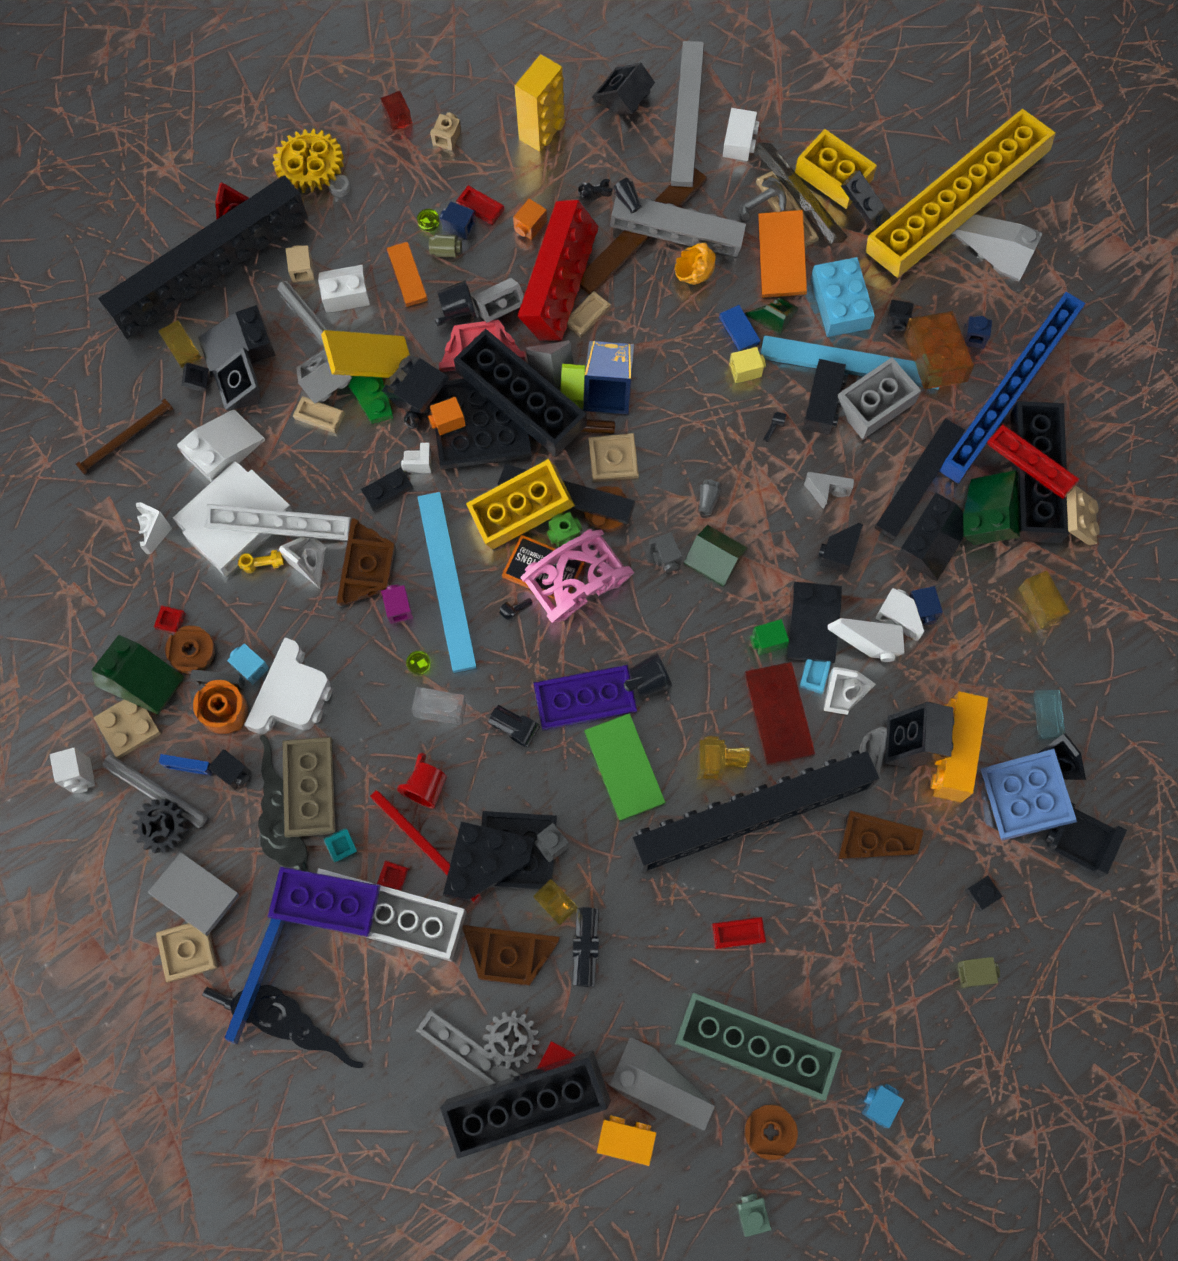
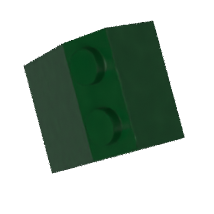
(992, 509)
(136, 675)

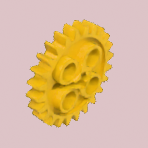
(321, 165)

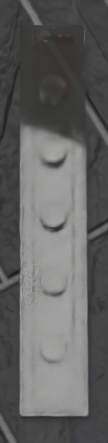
(801, 193)

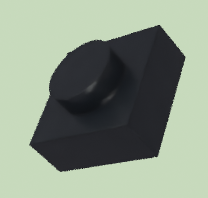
(195, 377)
(984, 893)

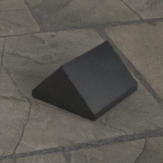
(237, 382)

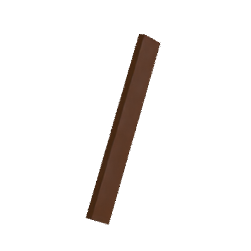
(629, 242)

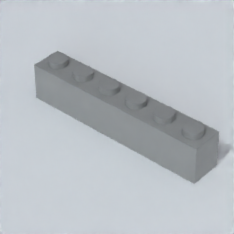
(680, 225)

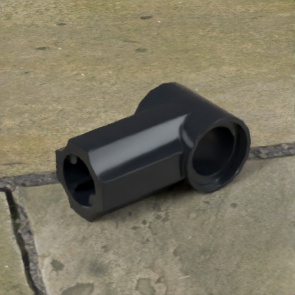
(518, 728)

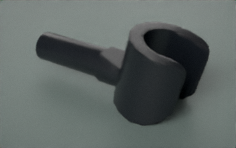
(778, 419)
(508, 611)

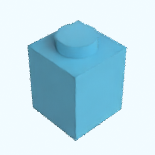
(247, 663)

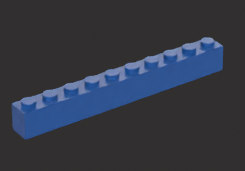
(1011, 387)

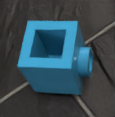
(882, 1104)

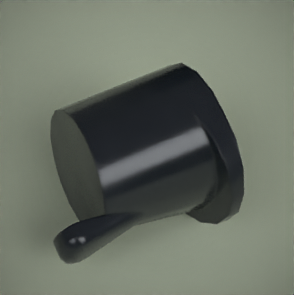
(455, 302)
(648, 677)

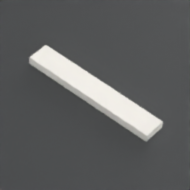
(277, 522)

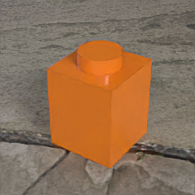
(530, 219)
(446, 416)

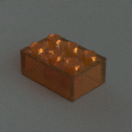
(938, 350)

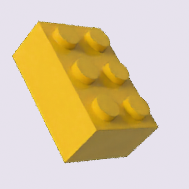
(830, 163)

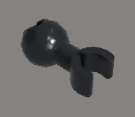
(587, 190)
(413, 419)

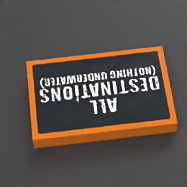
(532, 551)

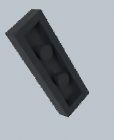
(865, 200)

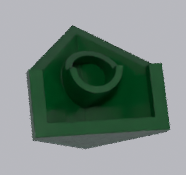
(774, 315)

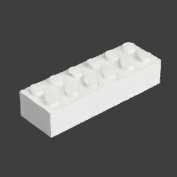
(414, 922)

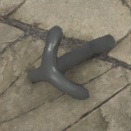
(775, 189)

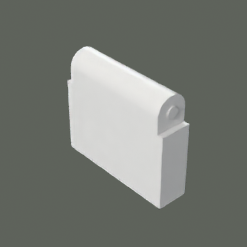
(230, 488)

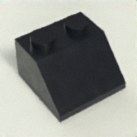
(625, 88)
(414, 384)

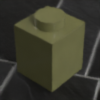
(978, 972)

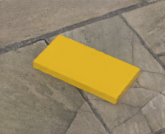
(364, 353)

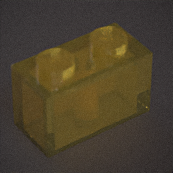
(1044, 599)

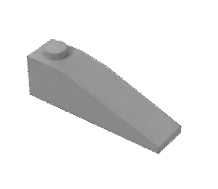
(1000, 242)
(655, 1081)

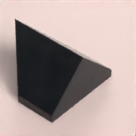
(1068, 758)

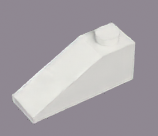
(871, 638)

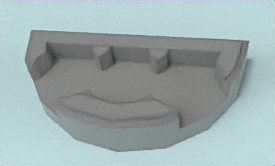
(875, 744)

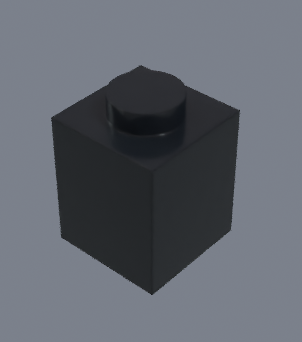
(230, 770)

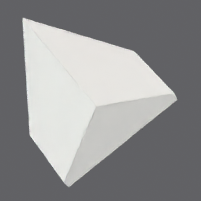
(153, 526)
(306, 557)
(845, 690)

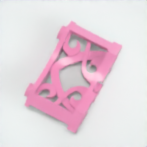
(609, 566)

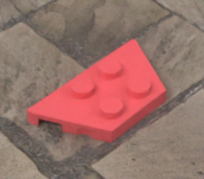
(464, 334)

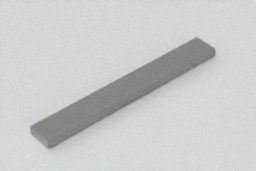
(687, 114)

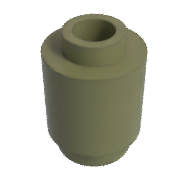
(445, 245)

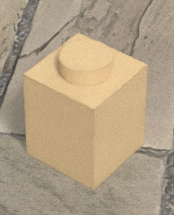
(300, 263)

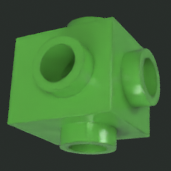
(563, 529)

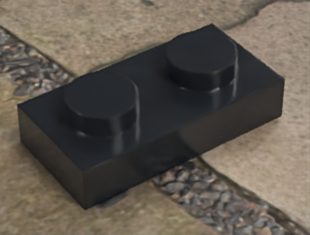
(387, 489)

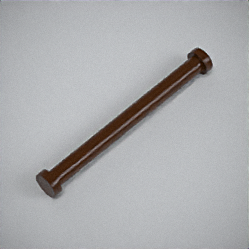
(124, 436)

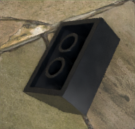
(934, 537)

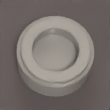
(340, 187)

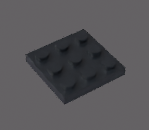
(538, 870)

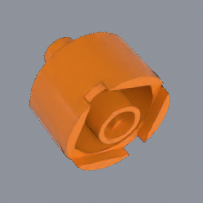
(211, 697)

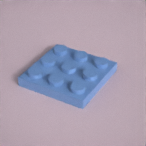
(1028, 795)

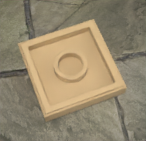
(613, 458)
(185, 952)

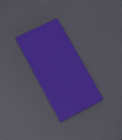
(584, 697)
(324, 901)

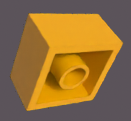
(626, 1141)

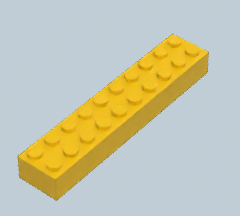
(959, 193)

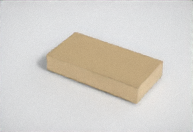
(587, 314)
(319, 415)

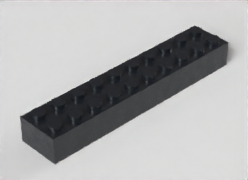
(204, 257)
(754, 811)

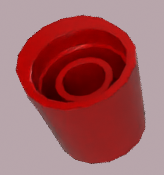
(424, 784)

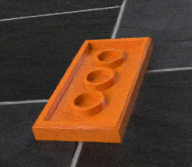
(782, 254)

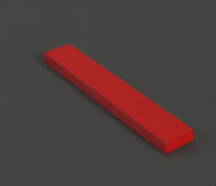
(414, 834)

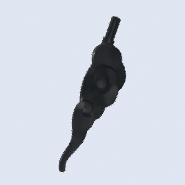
(283, 1019)

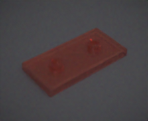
(779, 713)

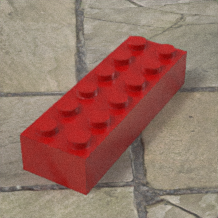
(558, 270)

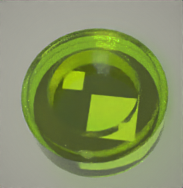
(428, 220)
(418, 663)

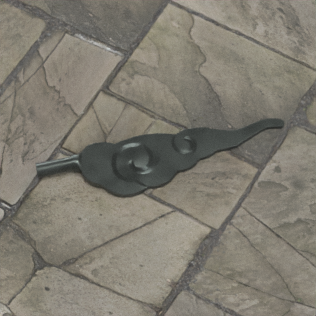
(289, 851)

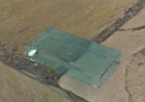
(1049, 714)

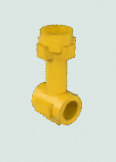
(249, 563)

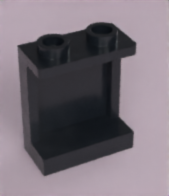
(1086, 843)

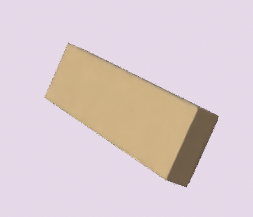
(809, 233)

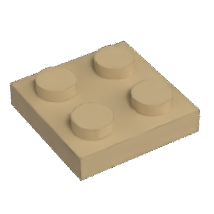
(1082, 516)
(126, 727)

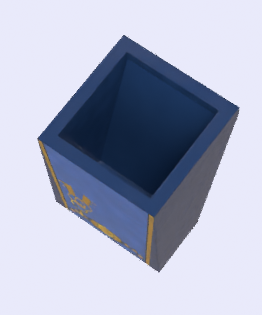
(608, 377)

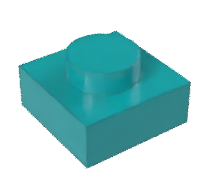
(340, 845)

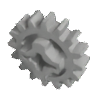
(523, 1040)

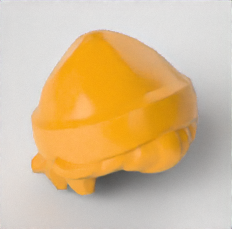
(695, 264)

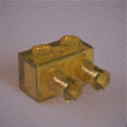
(715, 756)

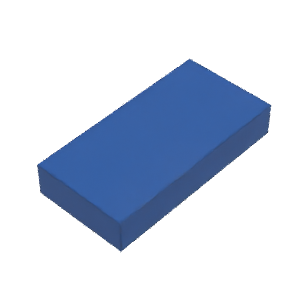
(739, 328)
(185, 764)

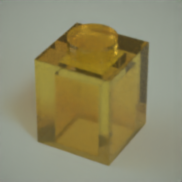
(555, 901)

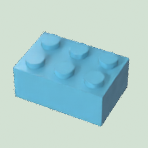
(842, 297)

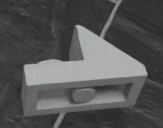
(822, 484)

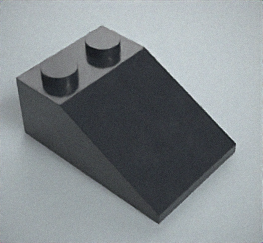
(238, 331)
(810, 612)

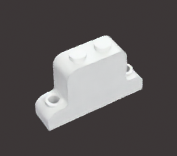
(289, 693)

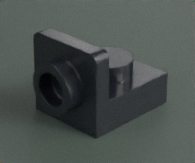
(899, 315)

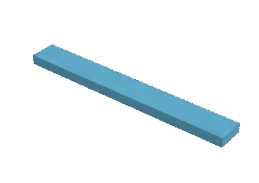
(809, 354)
(446, 583)

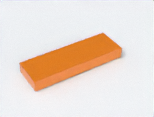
(407, 274)

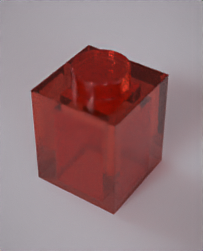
(396, 110)

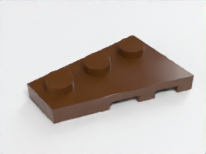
(877, 837)

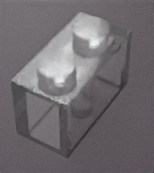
(439, 706)

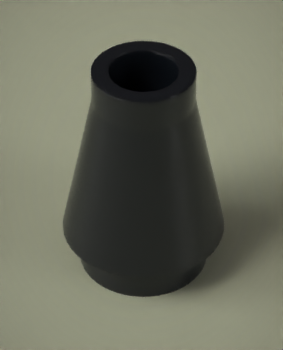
(627, 194)

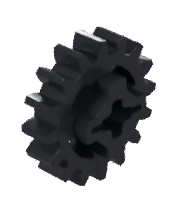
(150, 829)

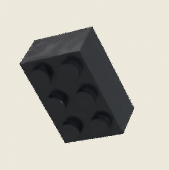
(919, 735)

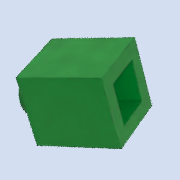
(769, 637)

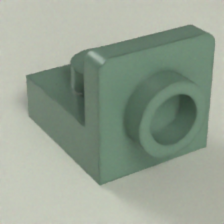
(753, 1215)

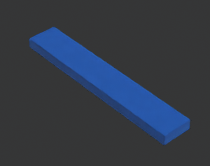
(254, 981)

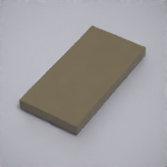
(308, 787)

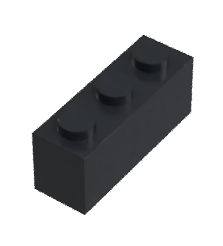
(824, 397)

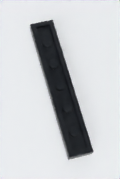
(919, 479)
(586, 498)

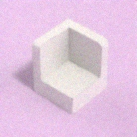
(418, 461)

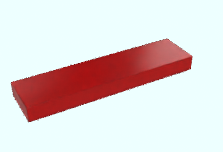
(1033, 461)

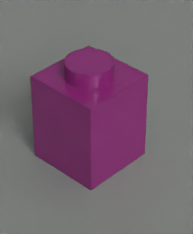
(397, 603)

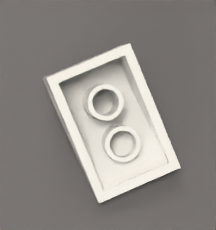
(220, 443)

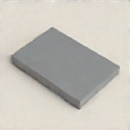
(193, 894)

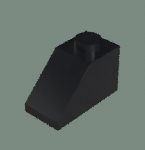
(840, 549)

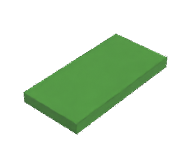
(624, 767)

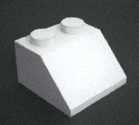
(343, 288)

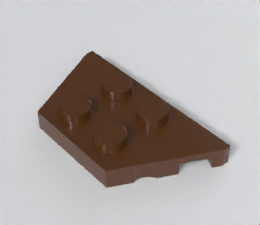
(365, 564)
(507, 954)

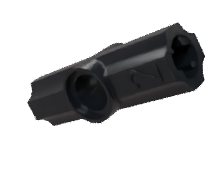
(585, 947)

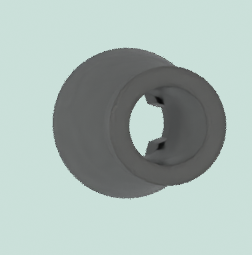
(709, 495)

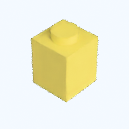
(747, 365)

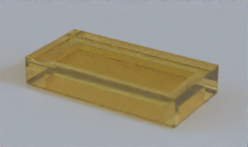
(179, 343)

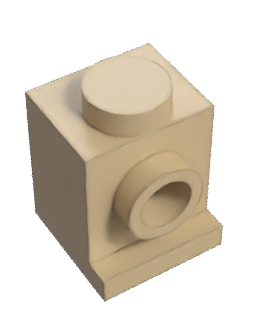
(446, 131)

